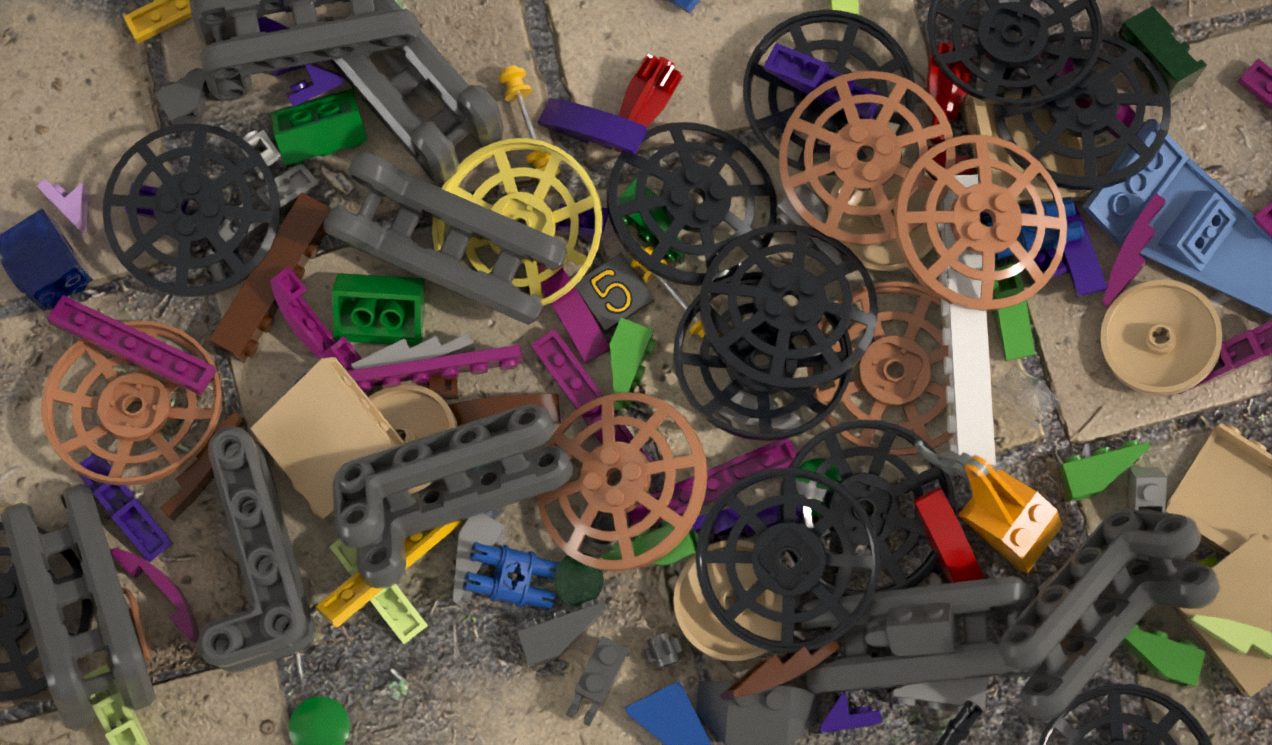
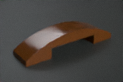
(480, 408)

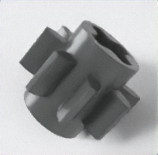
(662, 650)

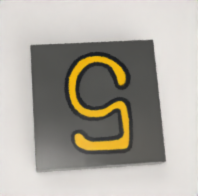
(613, 292)

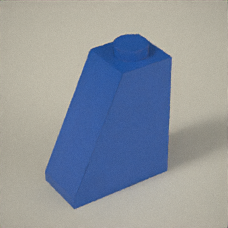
(669, 717)

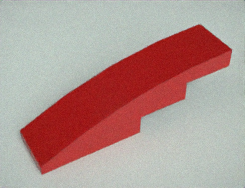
(947, 537)

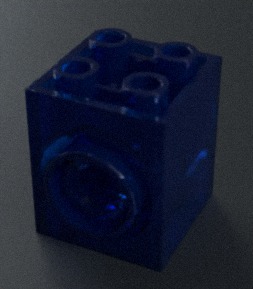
(42, 261)

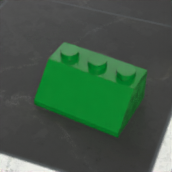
(318, 127)
(378, 308)

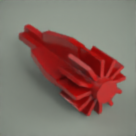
(649, 90)
(943, 90)

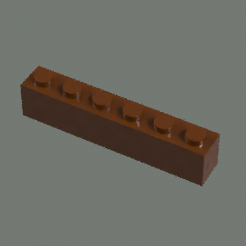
(255, 303)

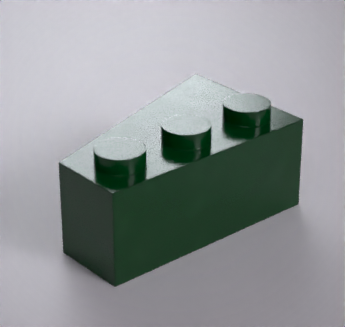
(1153, 37)

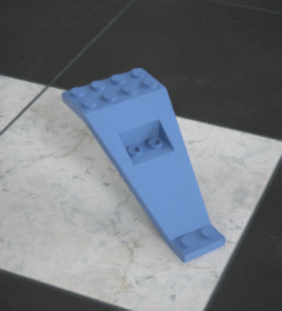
(1229, 253)

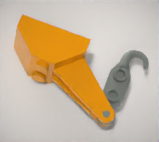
(1002, 508)

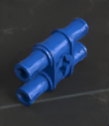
(1051, 236)
(505, 589)

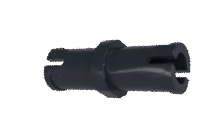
(958, 728)

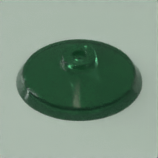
(577, 582)

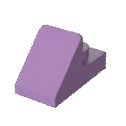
(72, 205)

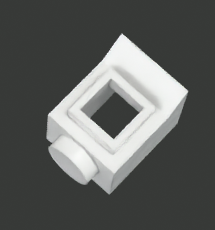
(271, 155)

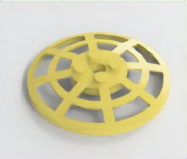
(528, 208)

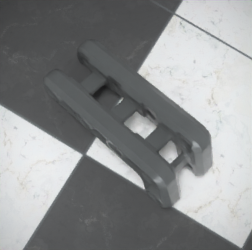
(239, 49)
(424, 140)
(464, 220)
(379, 513)
(265, 562)
(46, 599)
(1107, 622)
(974, 659)

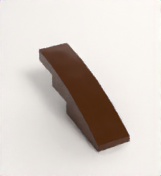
(196, 476)
(773, 672)

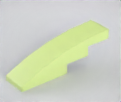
(389, 602)
(1235, 634)
(118, 721)

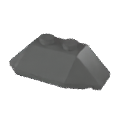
(761, 718)

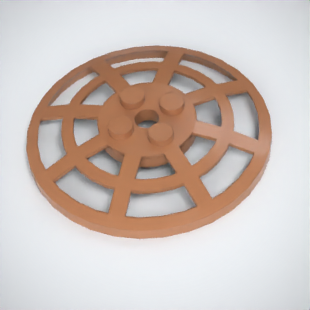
(844, 152)
(971, 232)
(893, 350)
(113, 411)
(633, 486)

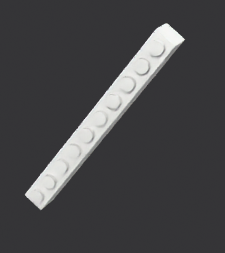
(967, 353)

